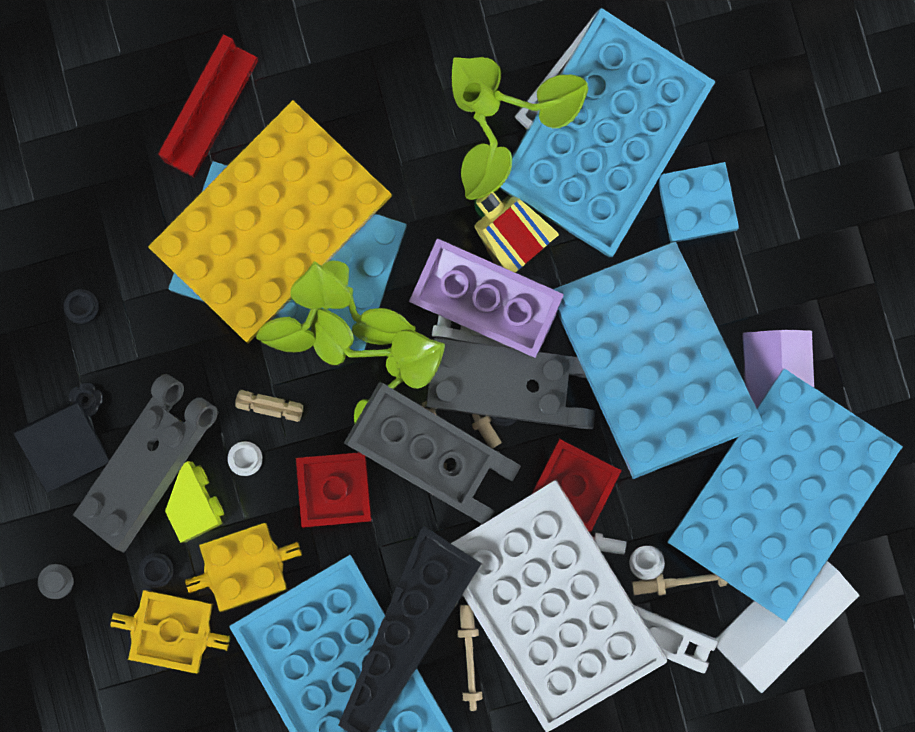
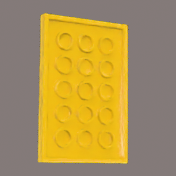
(267, 220)

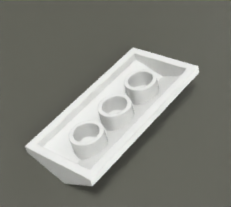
(766, 645)

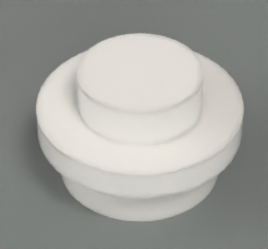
(245, 458)
(647, 562)

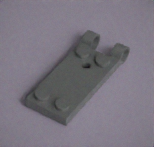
(494, 383)
(418, 443)
(136, 474)

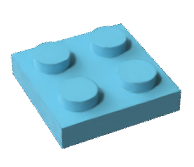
(698, 202)

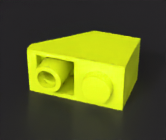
(190, 505)

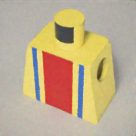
(512, 231)

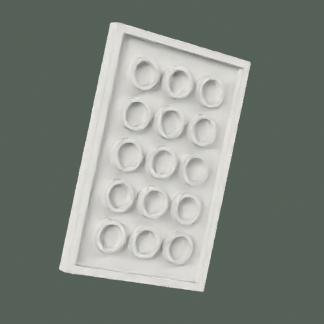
(555, 608)

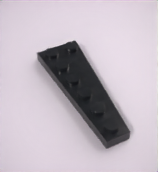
(419, 608)

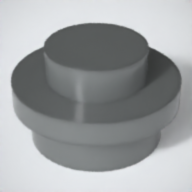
(55, 581)

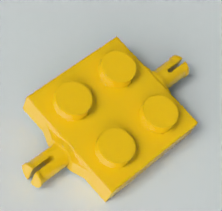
(243, 567)
(170, 631)

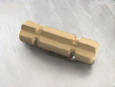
(269, 405)

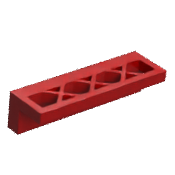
(208, 107)

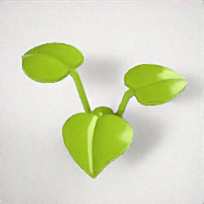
(475, 91)
(328, 288)
(410, 358)

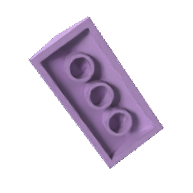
(486, 298)
(772, 351)

